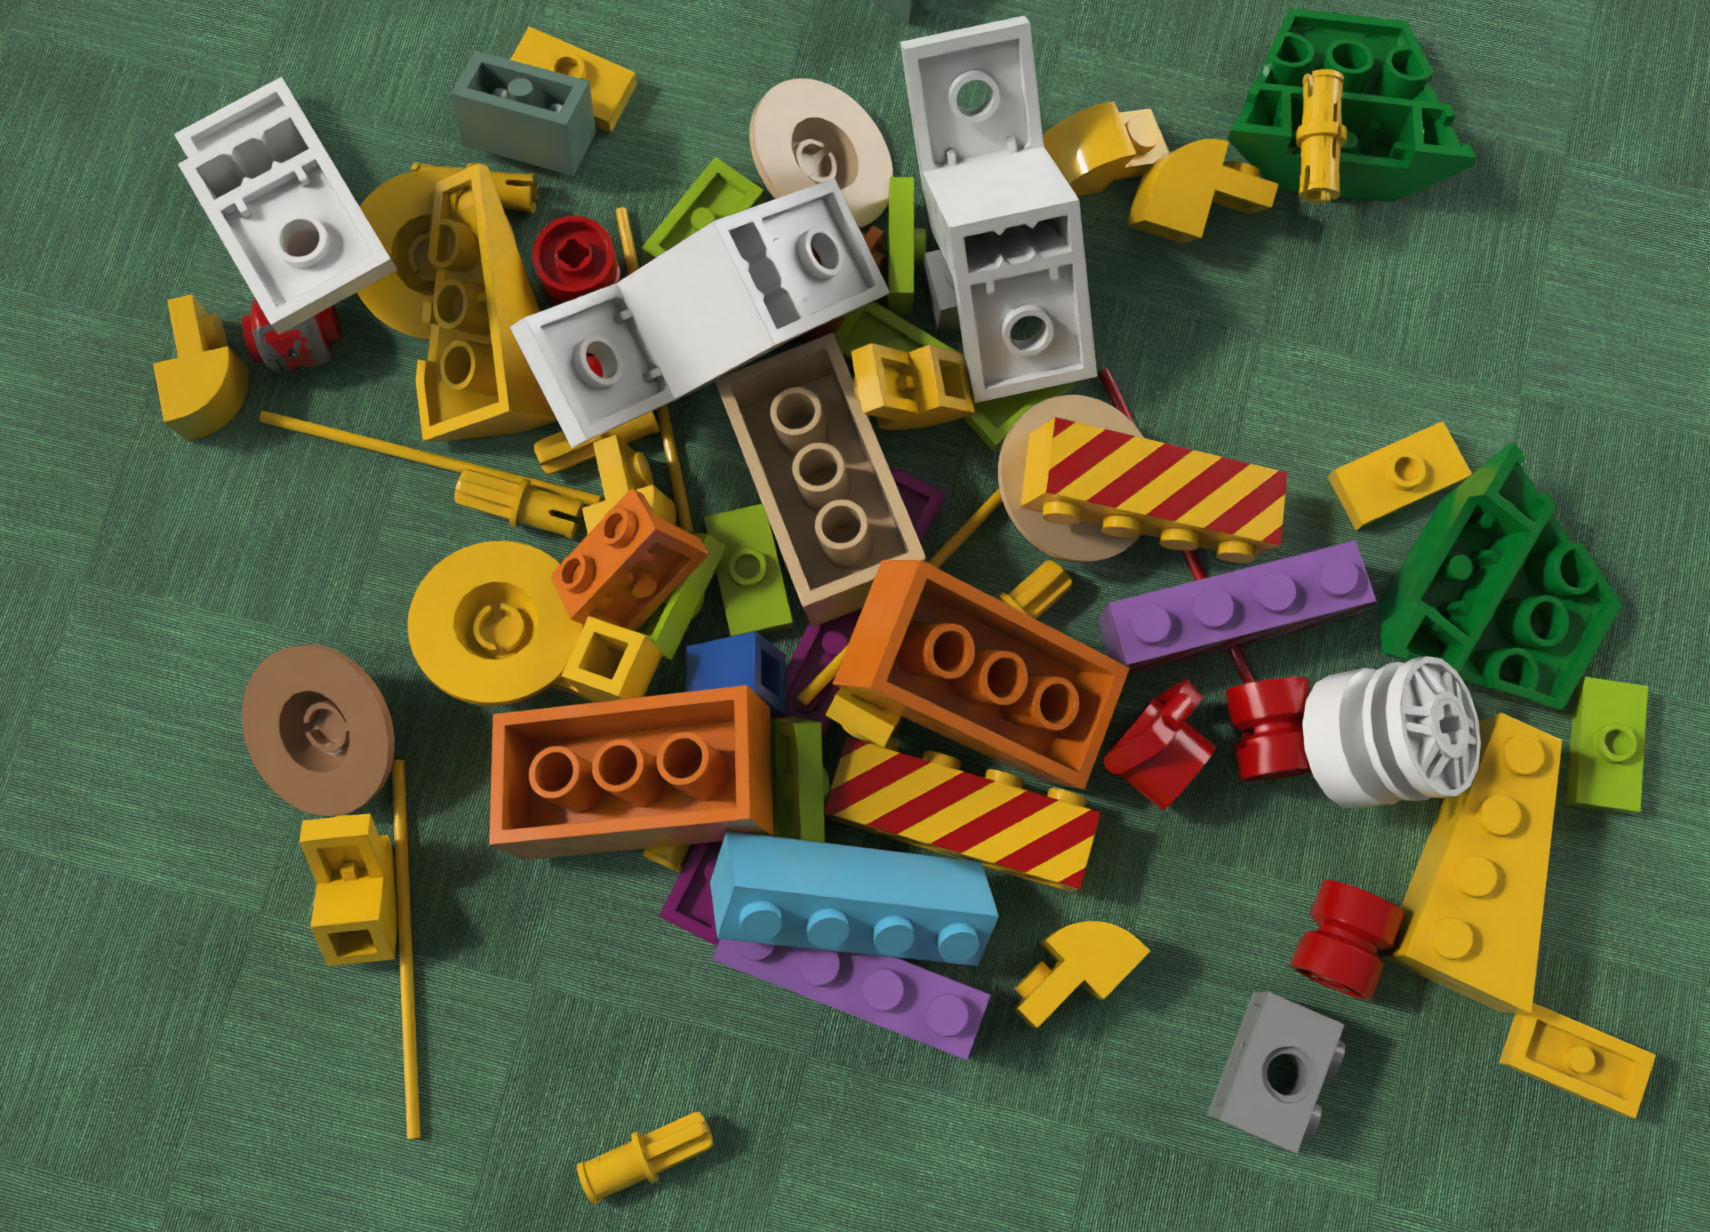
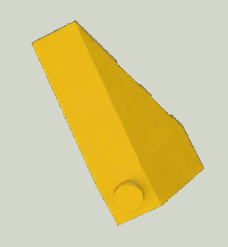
(474, 368)

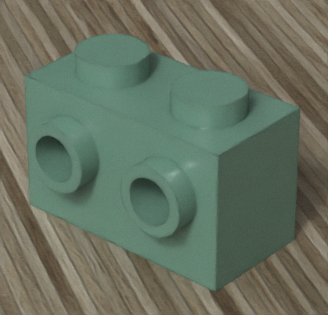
(524, 112)

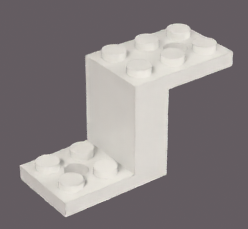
(281, 206)
(1000, 209)
(700, 310)

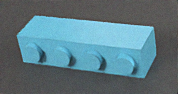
(851, 899)

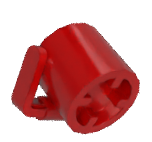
(1160, 749)

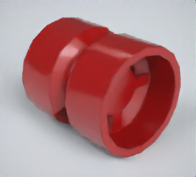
(574, 259)
(1271, 728)
(1349, 934)

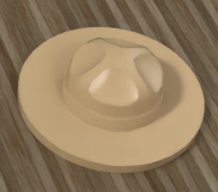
(819, 133)
(1074, 542)

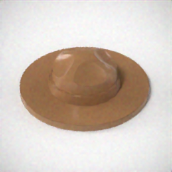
(318, 729)

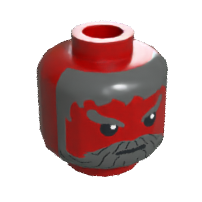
(295, 349)

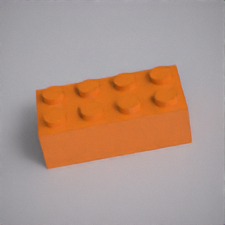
(981, 673)
(631, 774)

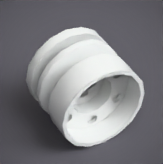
(1392, 734)

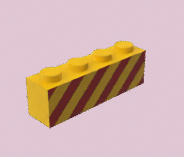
(1153, 490)
(962, 813)

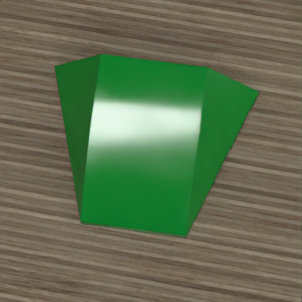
(1392, 117)
(1500, 590)

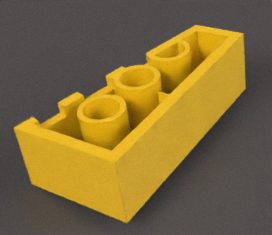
(1484, 874)

